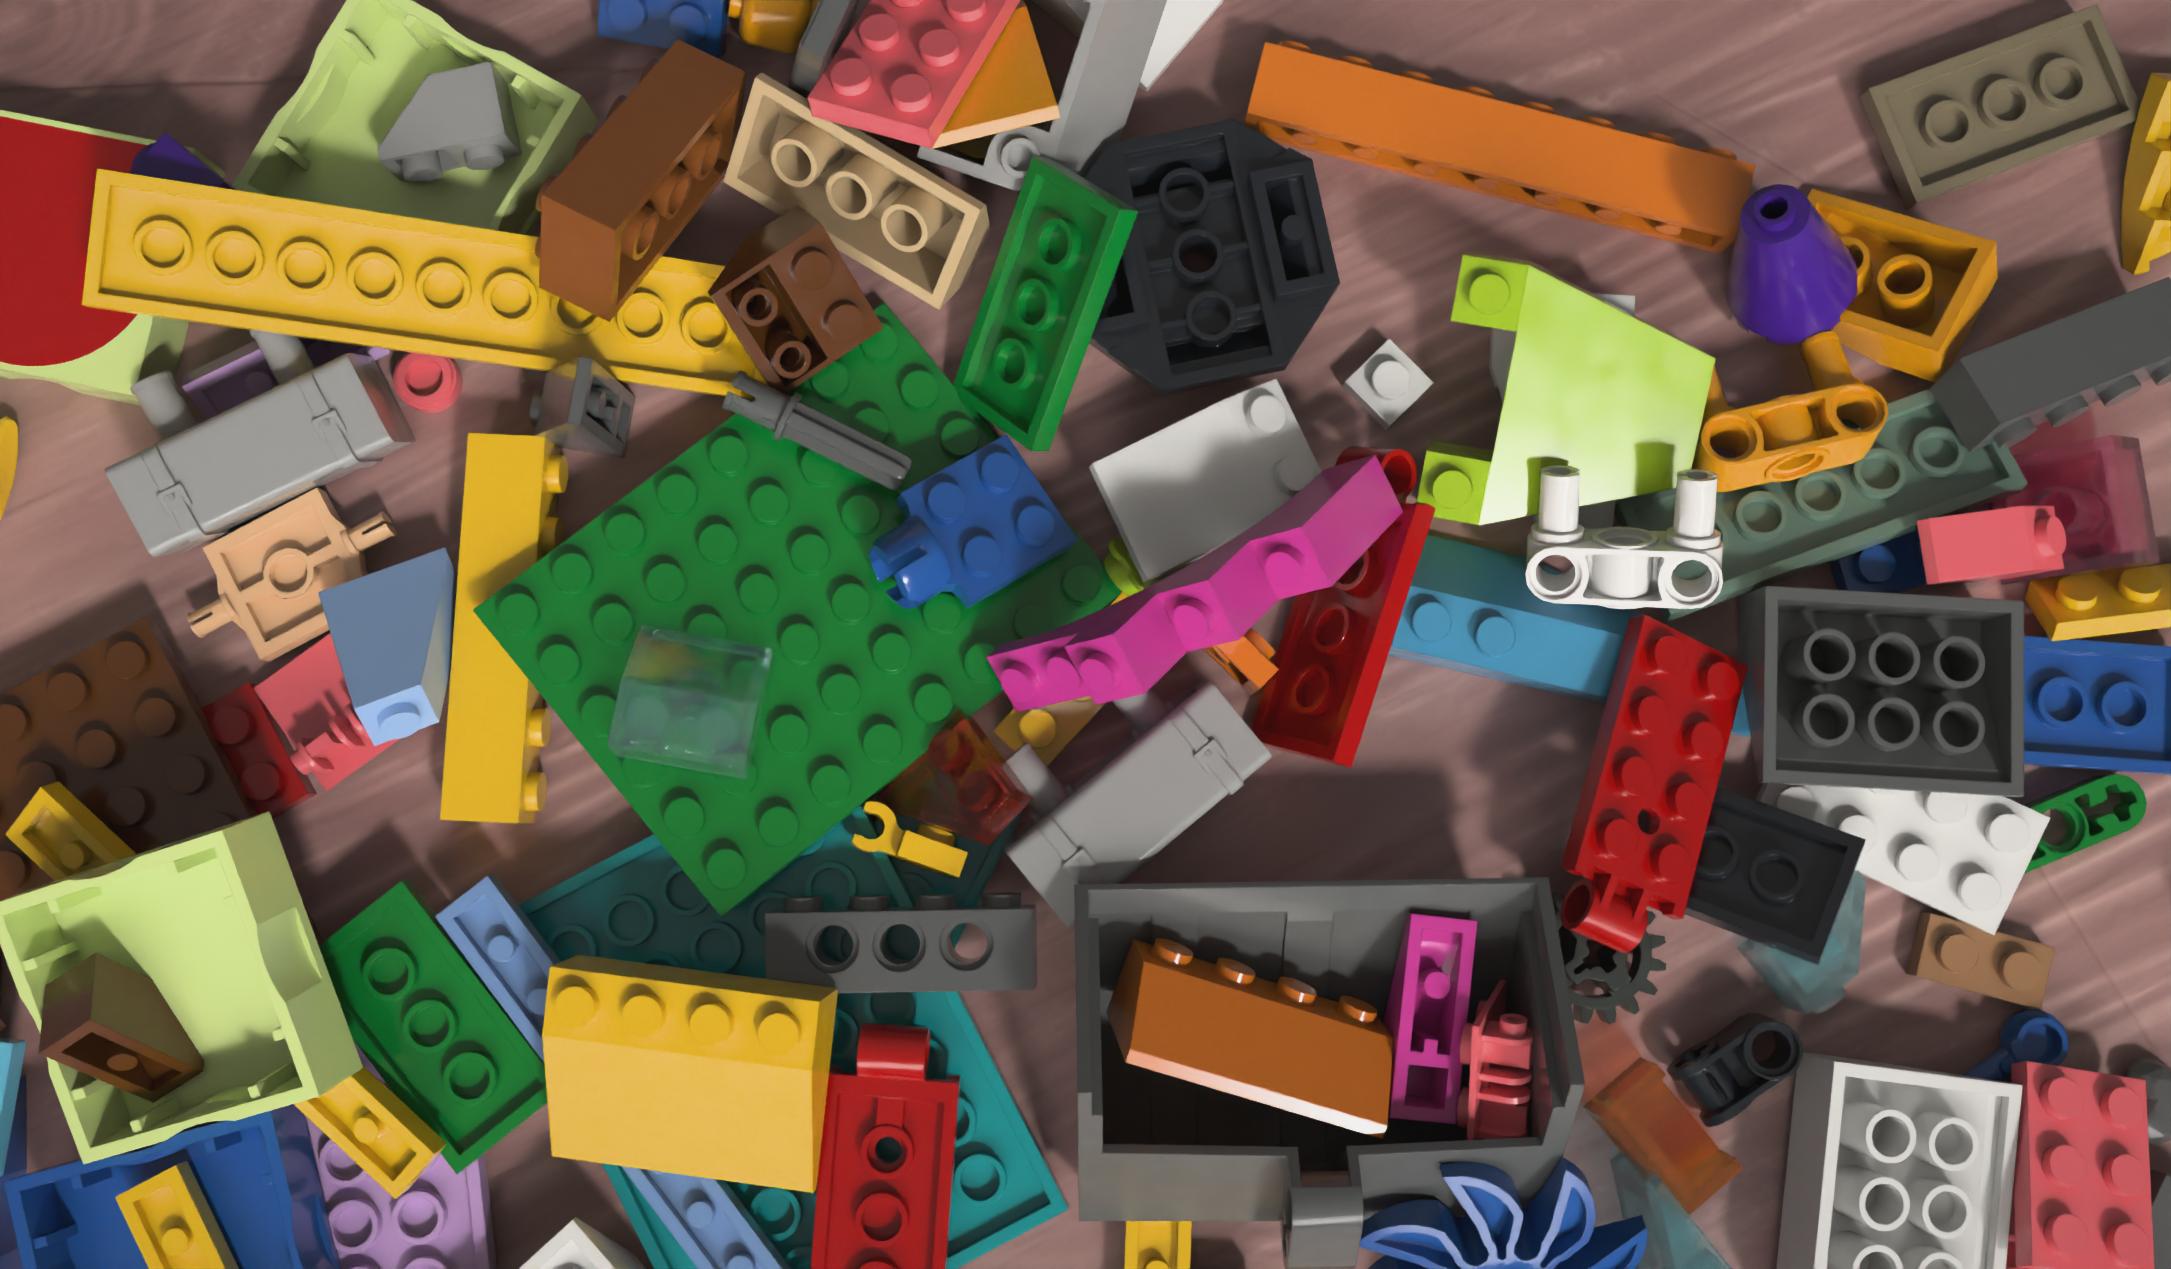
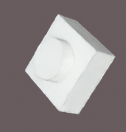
(1387, 384)

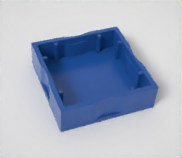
(250, 1170)

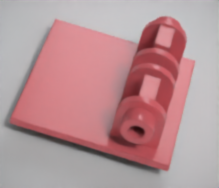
(318, 715)
(1500, 1062)

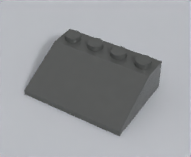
(1884, 690)

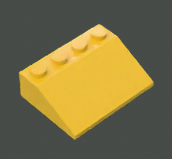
(687, 1070)

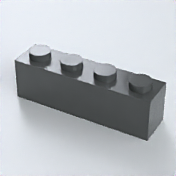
(2060, 369)

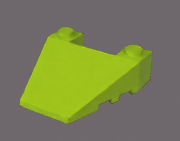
(1579, 393)

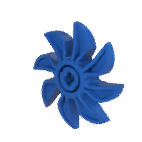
(1497, 1233)

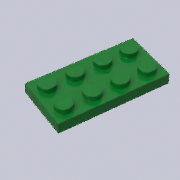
(1043, 302)
(433, 1025)

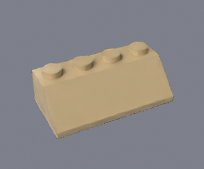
(861, 191)

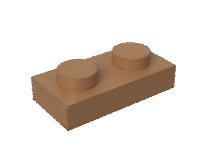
(1979, 961)

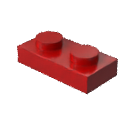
(258, 751)

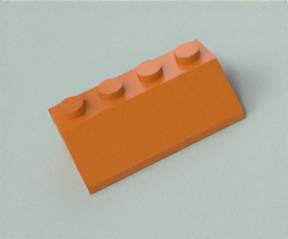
(1253, 1036)

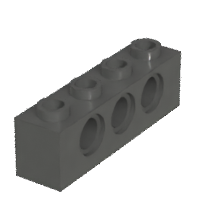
(1008, 963)

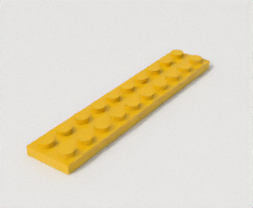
(390, 285)

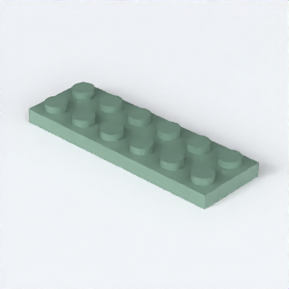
(1796, 525)

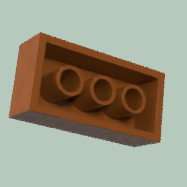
(638, 179)

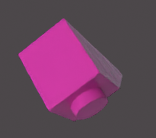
(1428, 1016)

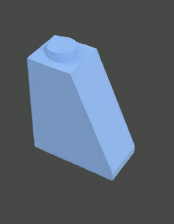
(396, 642)

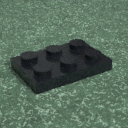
(1772, 875)

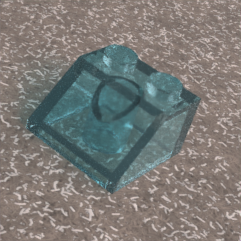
(690, 702)

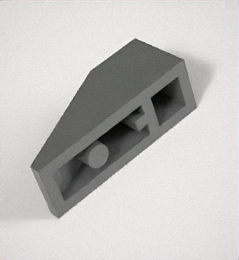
(583, 409)

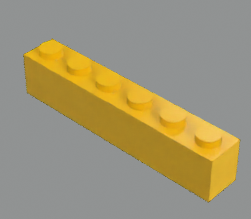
(492, 706)

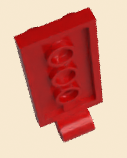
(1343, 634)
(1654, 753)
(877, 1209)

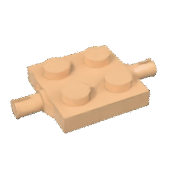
(278, 566)

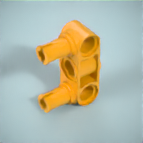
(1795, 431)

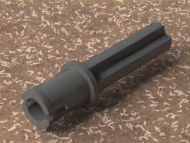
(818, 432)

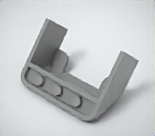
(1092, 103)

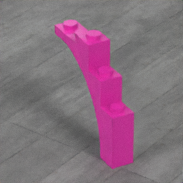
(1208, 602)

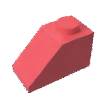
(1991, 544)

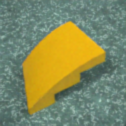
(2148, 180)

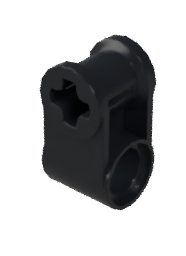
(1732, 1068)

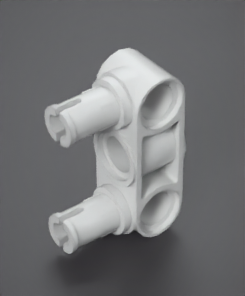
(1625, 563)

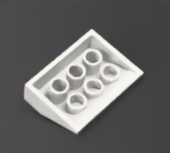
(1897, 1168)

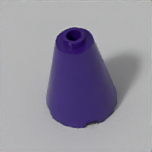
(1788, 268)

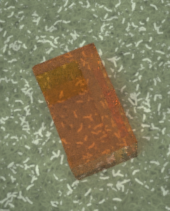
(1660, 1134)

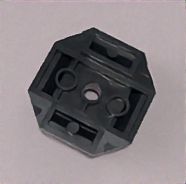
(1268, 244)

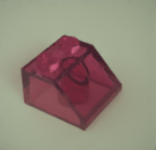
(2097, 497)

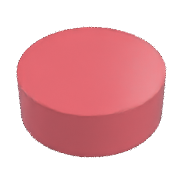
(427, 382)

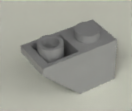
(453, 123)

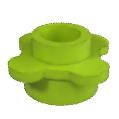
(1123, 570)

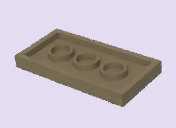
(2001, 106)

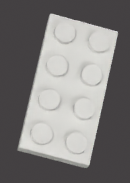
(1935, 847)

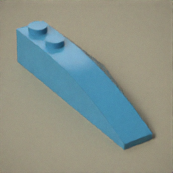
(1480, 618)

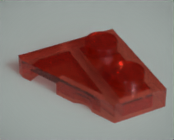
(959, 784)

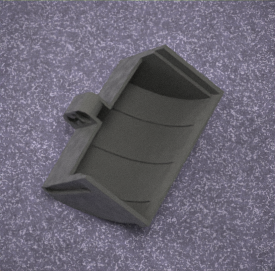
(1201, 1154)

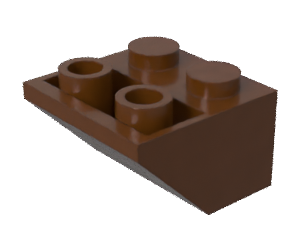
(792, 300)

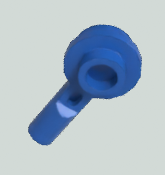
(2024, 1037)

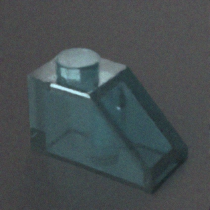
(1810, 986)

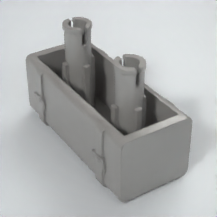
(258, 454)
(1136, 798)

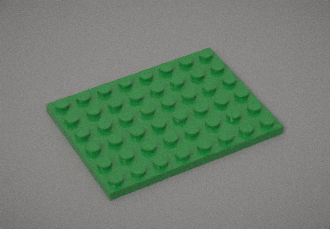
(774, 554)

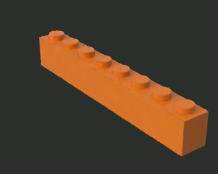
(1499, 147)

